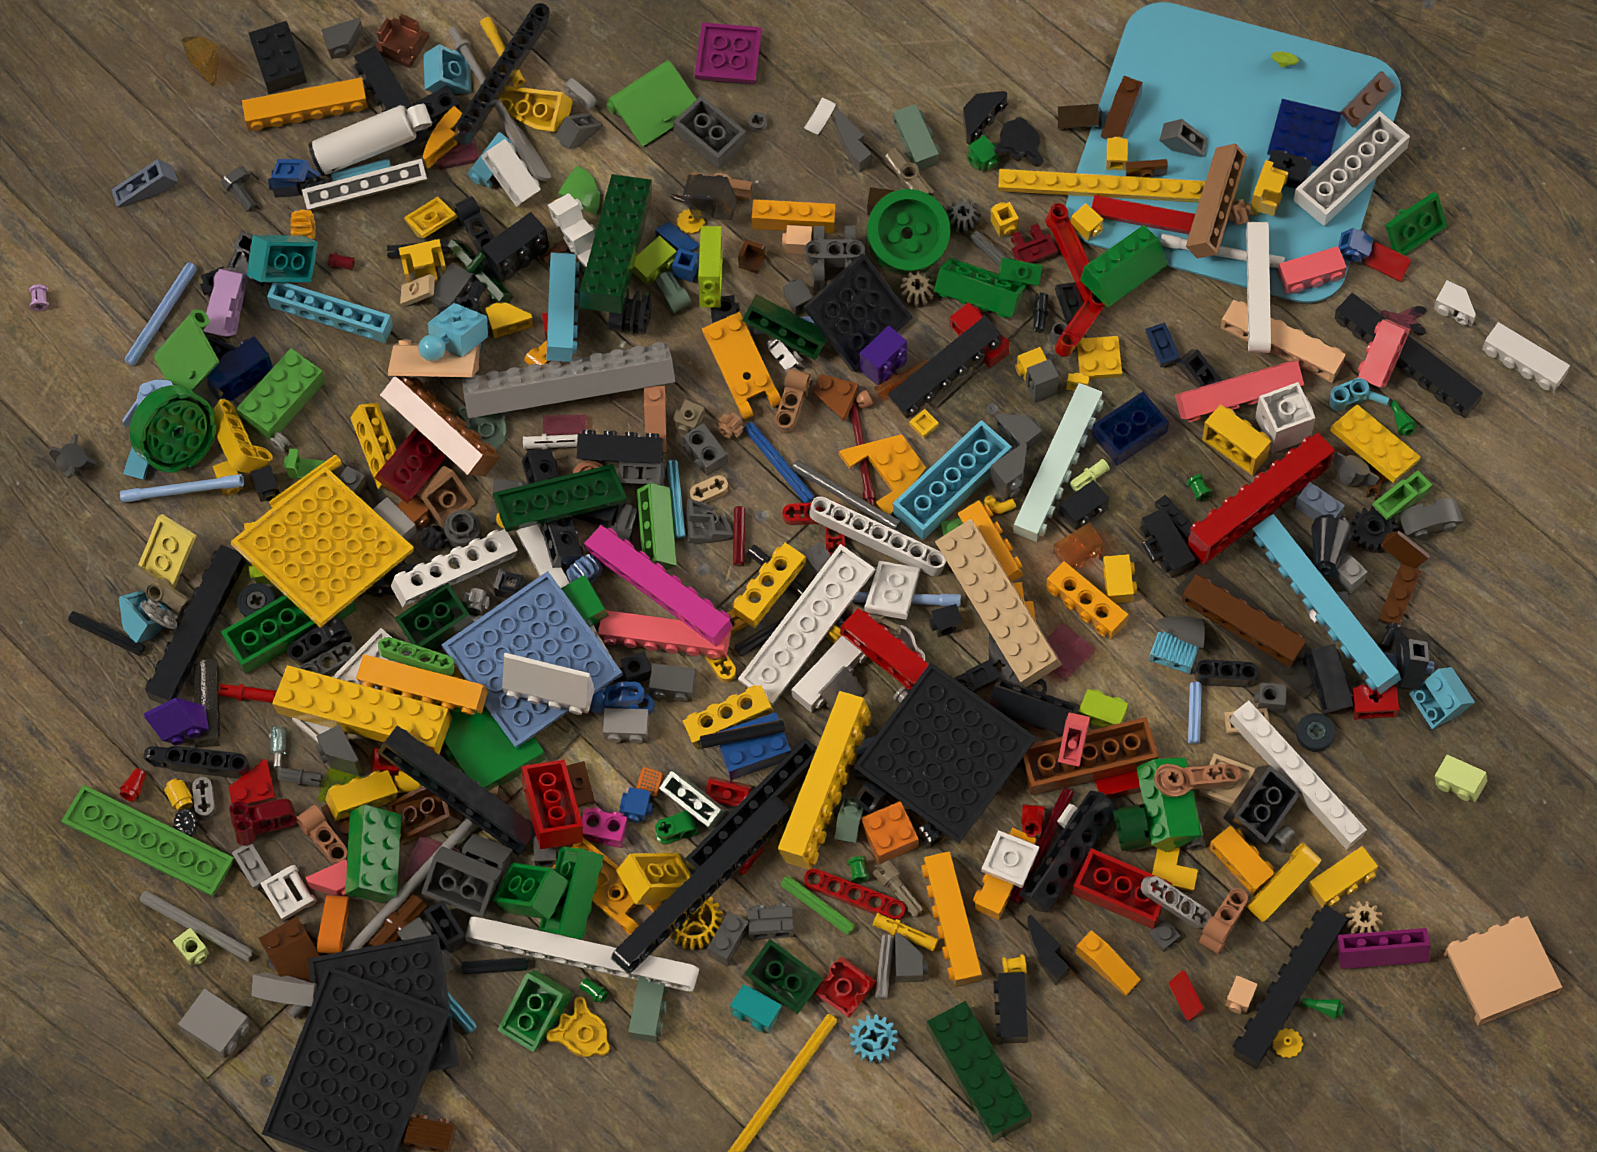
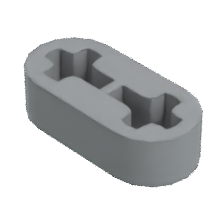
(580, 94)
(199, 798)

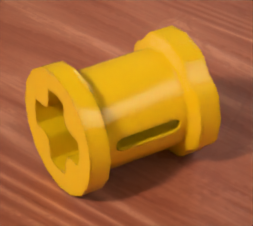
(1014, 964)

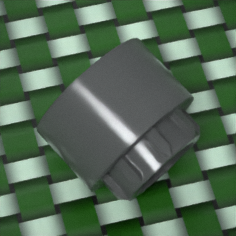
(459, 520)

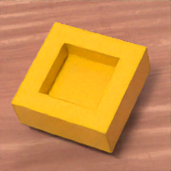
(1075, 379)
(924, 423)

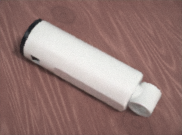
(368, 138)

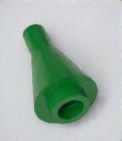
(1405, 424)
(1330, 1007)

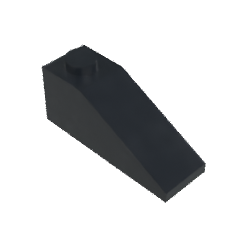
(1198, 369)

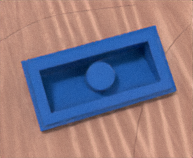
(676, 237)

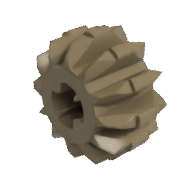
(917, 281)

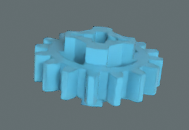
(866, 1042)

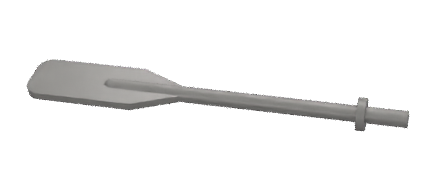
(514, 132)

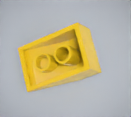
(652, 876)

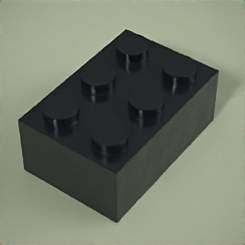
(277, 57)
(516, 247)
(1262, 804)

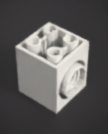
(1285, 416)

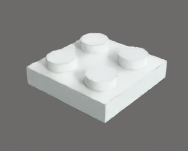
(1010, 859)

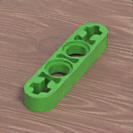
(393, 648)

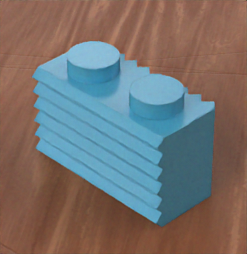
(1173, 652)

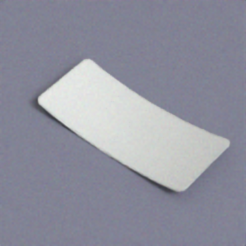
(820, 116)

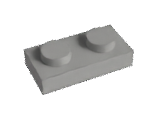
(251, 865)

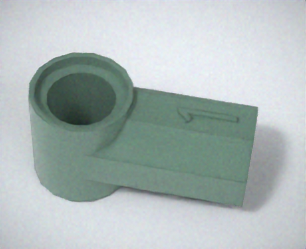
(674, 296)

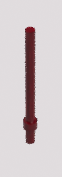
(868, 494)

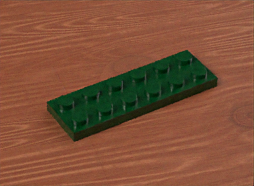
(559, 497)

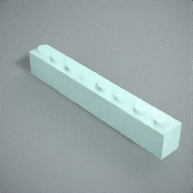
(1057, 463)

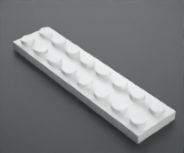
(807, 623)

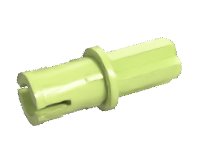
(1089, 475)

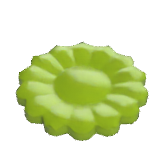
(1284, 58)

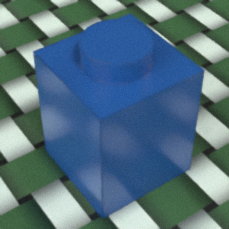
(685, 265)

